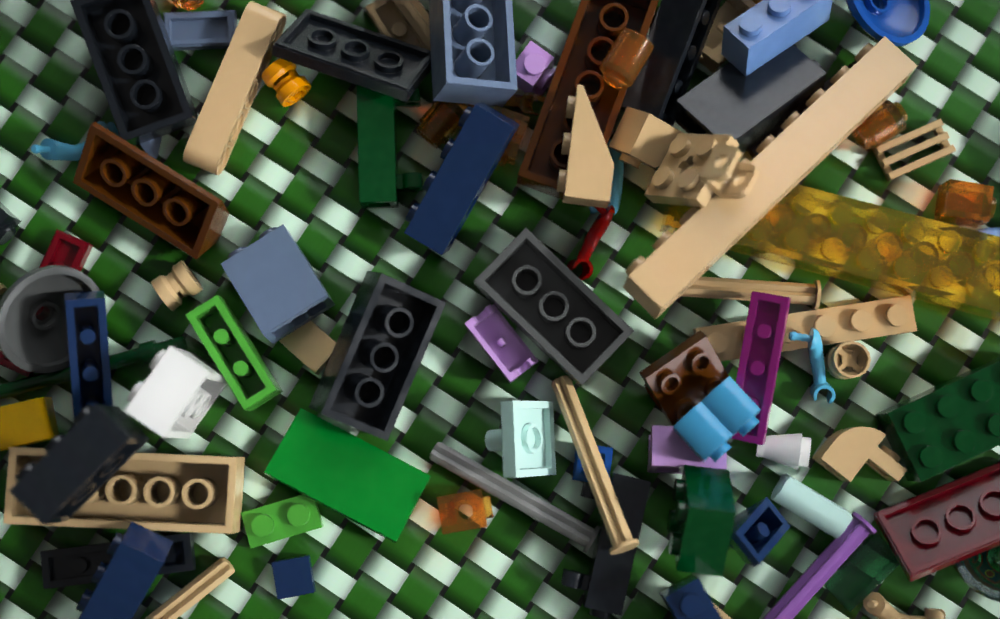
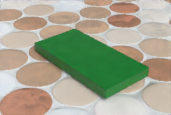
(347, 475)

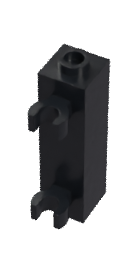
(608, 573)

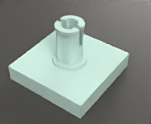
(525, 438)

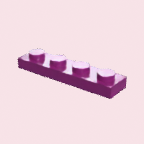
(762, 356)

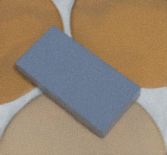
(200, 29)

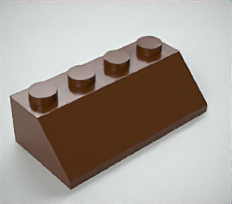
(150, 192)

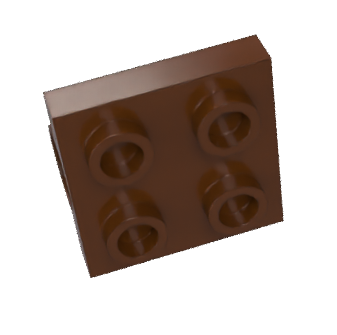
(684, 377)

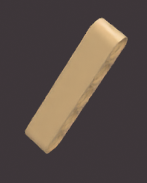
(234, 88)

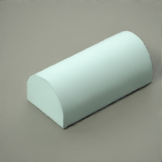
(811, 506)

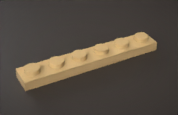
(834, 324)

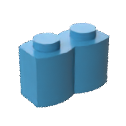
(717, 420)

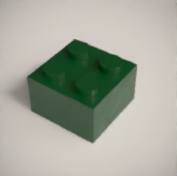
(702, 520)

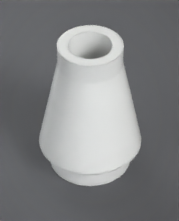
(786, 449)

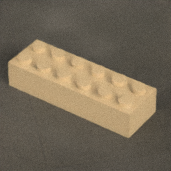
(151, 491)

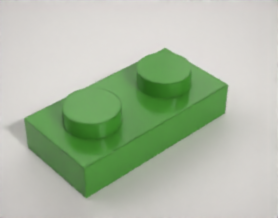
(281, 520)

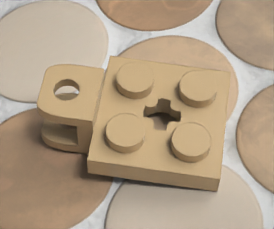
(697, 168)

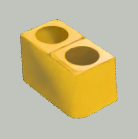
(27, 423)

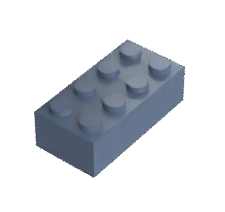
(472, 51)

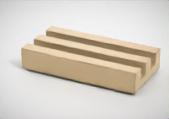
(940, 137)

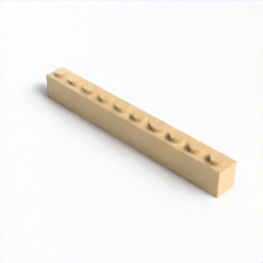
(782, 165)

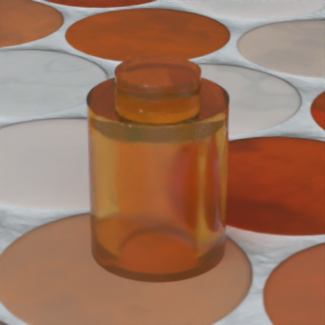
(625, 59)

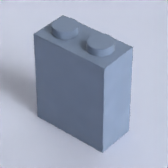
(277, 283)

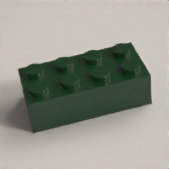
(946, 422)

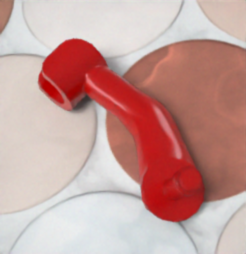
(591, 240)

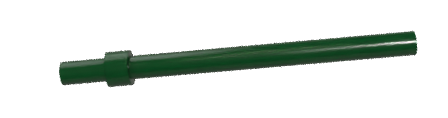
(145, 354)

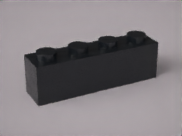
(678, 40)

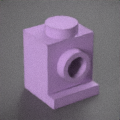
(534, 69)

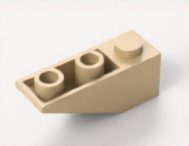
(589, 162)

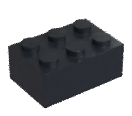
(78, 463)

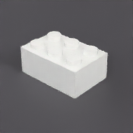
(175, 393)

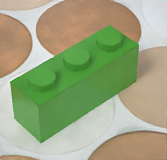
(234, 353)

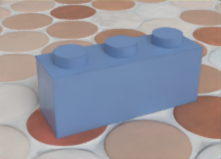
(770, 29)

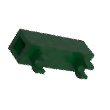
(378, 150)

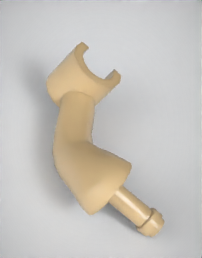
(880, 608)

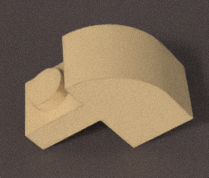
(852, 447)

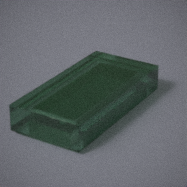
(862, 572)

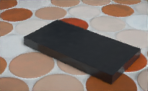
(354, 54)

